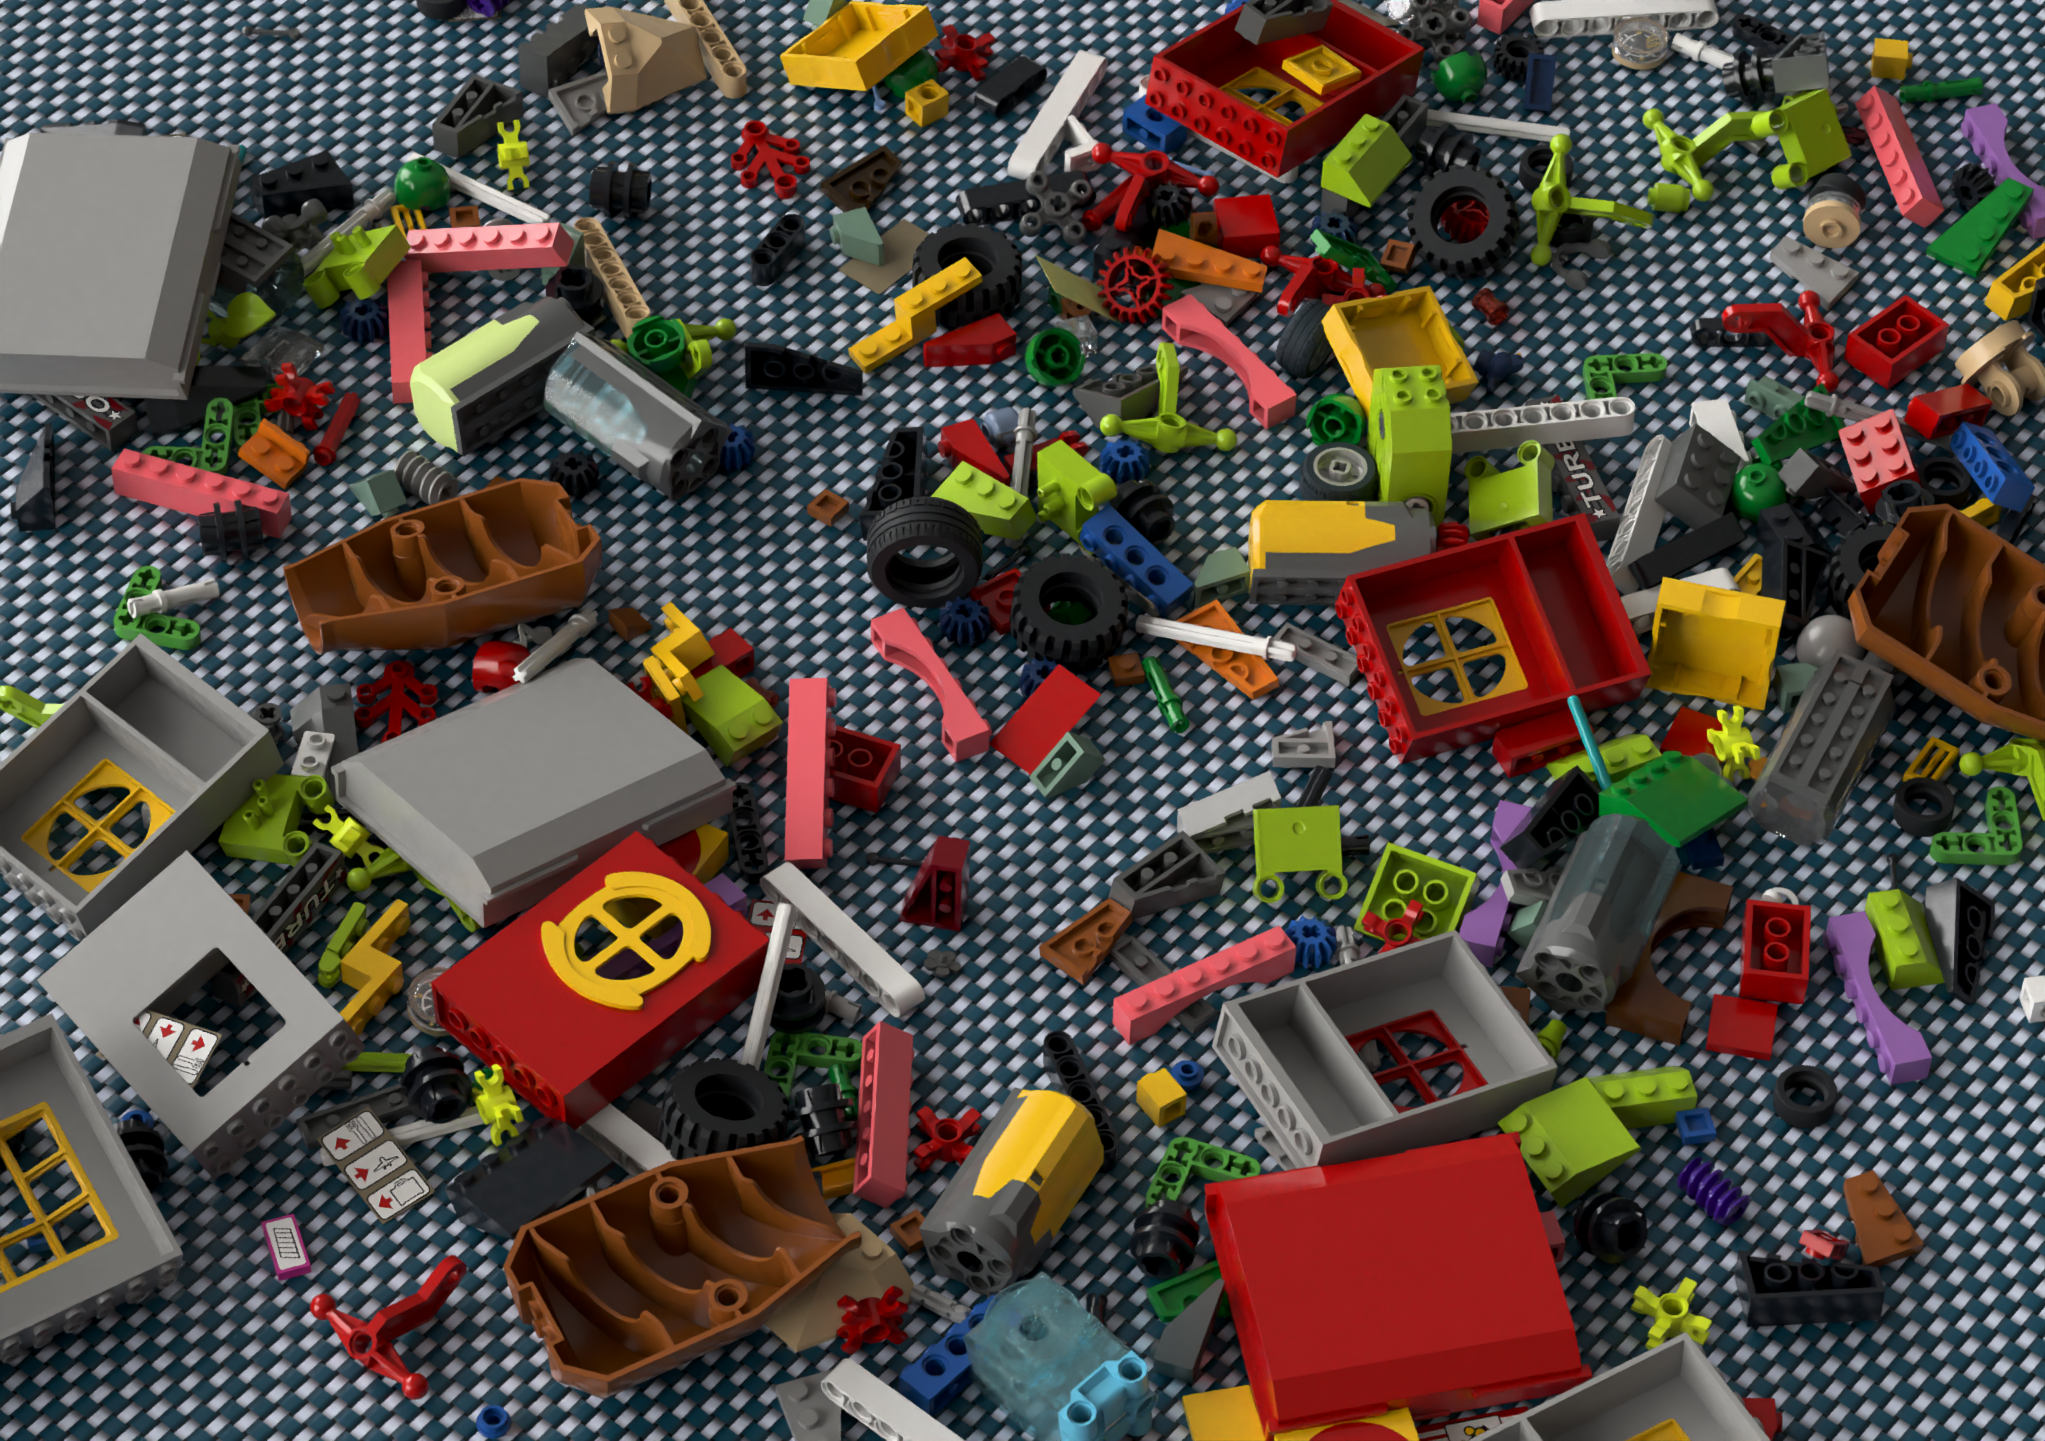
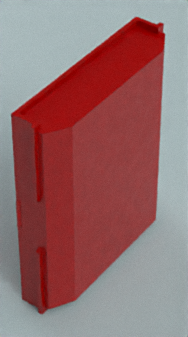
(1393, 1286)

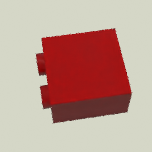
(1246, 224)

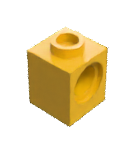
(927, 103)

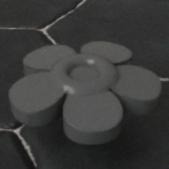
(942, 962)

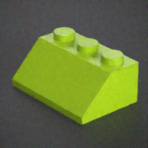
(1365, 161)
(1620, 756)
(1903, 940)
(1647, 1095)

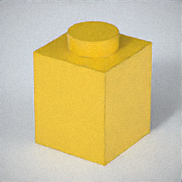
(1890, 58)
(1161, 1097)

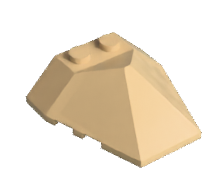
(644, 57)
(860, 1274)

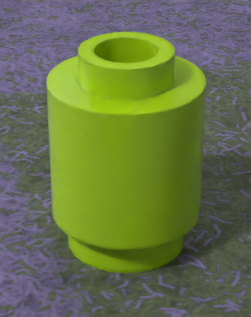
(1668, 197)

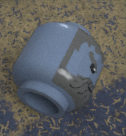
(1000, 427)

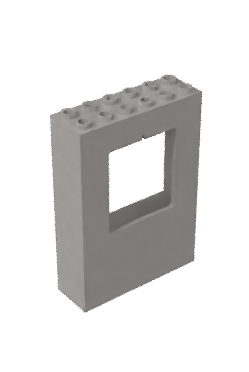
(156, 958)

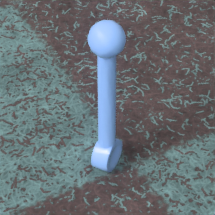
(879, 104)
(1193, 169)

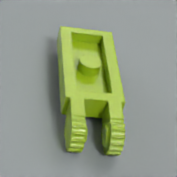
(344, 939)

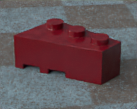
(940, 887)

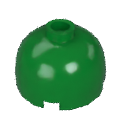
(912, 73)
(1460, 77)
(422, 184)
(658, 344)
(1054, 357)
(1336, 420)
(1756, 489)

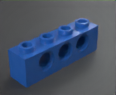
(1991, 466)
(1133, 547)
(941, 1359)

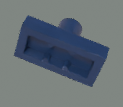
(1539, 82)
(1704, 851)

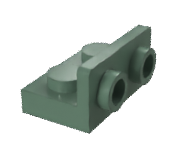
(1770, 397)

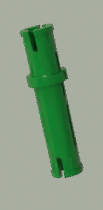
(1948, 89)
(1169, 703)

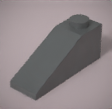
(1810, 475)
(1187, 1336)

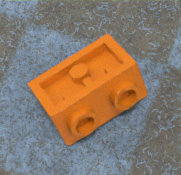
(275, 454)

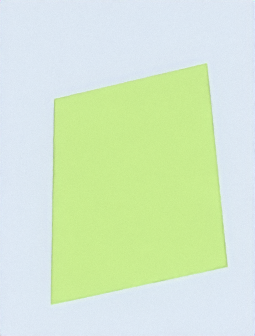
(1075, 288)

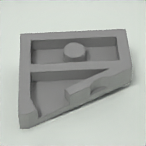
(1222, 301)
(1305, 748)

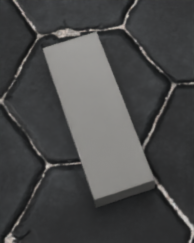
(1320, 654)

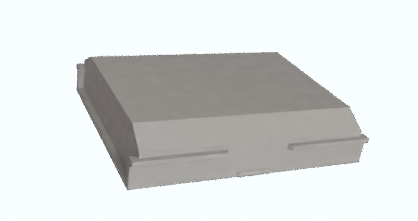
(109, 260)
(532, 787)

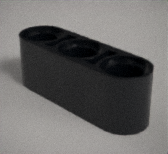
(1010, 86)
(777, 250)

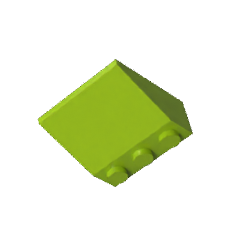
(1408, 875)
(1570, 1139)

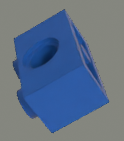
(1153, 127)

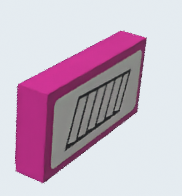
(286, 1247)

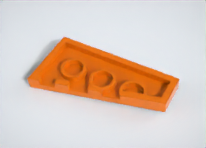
(1207, 264)
(1241, 669)

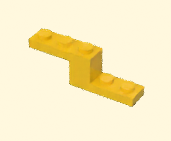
(915, 315)
(681, 651)
(372, 970)

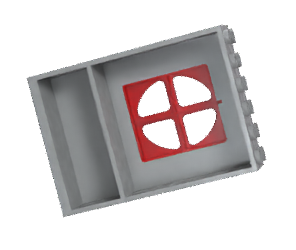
(1301, 1042)

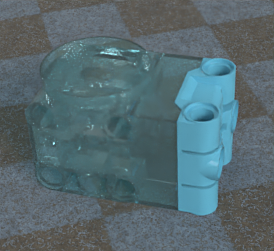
(1058, 1367)

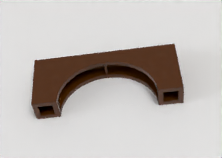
(1643, 1002)

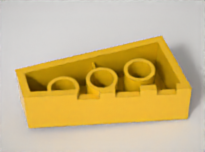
(2013, 290)

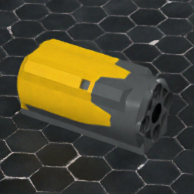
(1310, 547)
(1013, 1190)

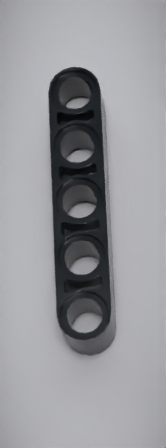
(1011, 200)
(1688, 551)
(1071, 1078)

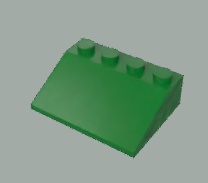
(1674, 797)

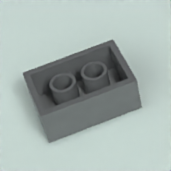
(1697, 477)

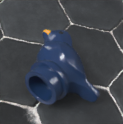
(1497, 366)

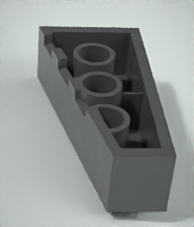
(556, 52)
(1802, 65)

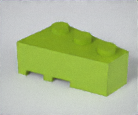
(994, 505)

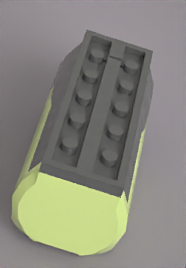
(493, 374)

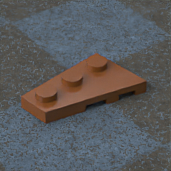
(1087, 941)
(1879, 1223)

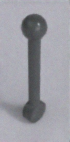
(293, 33)

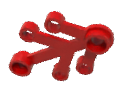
(757, 135)
(398, 676)

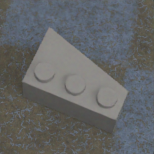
(1227, 816)

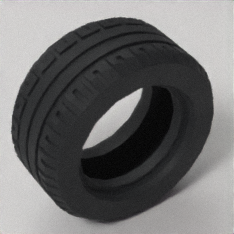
(924, 522)

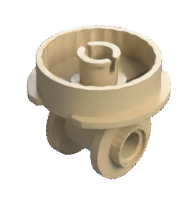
(1998, 349)

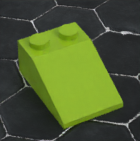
(731, 715)

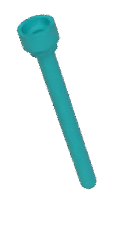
(1589, 742)

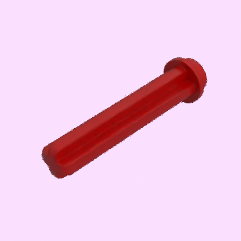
(1094, 218)
(326, 451)

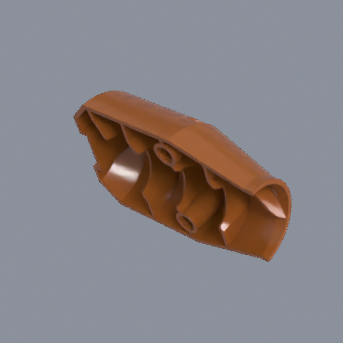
(448, 572)
(1959, 617)
(672, 1263)

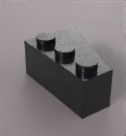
(290, 186)

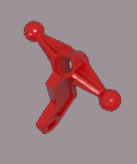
(1146, 178)
(1310, 279)
(1811, 339)
(392, 1323)

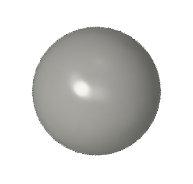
(1825, 636)

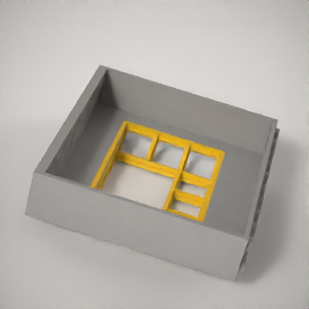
(138, 1248)

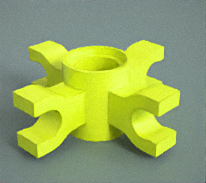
(513, 155)
(1733, 743)
(349, 836)
(496, 1104)
(1671, 1314)

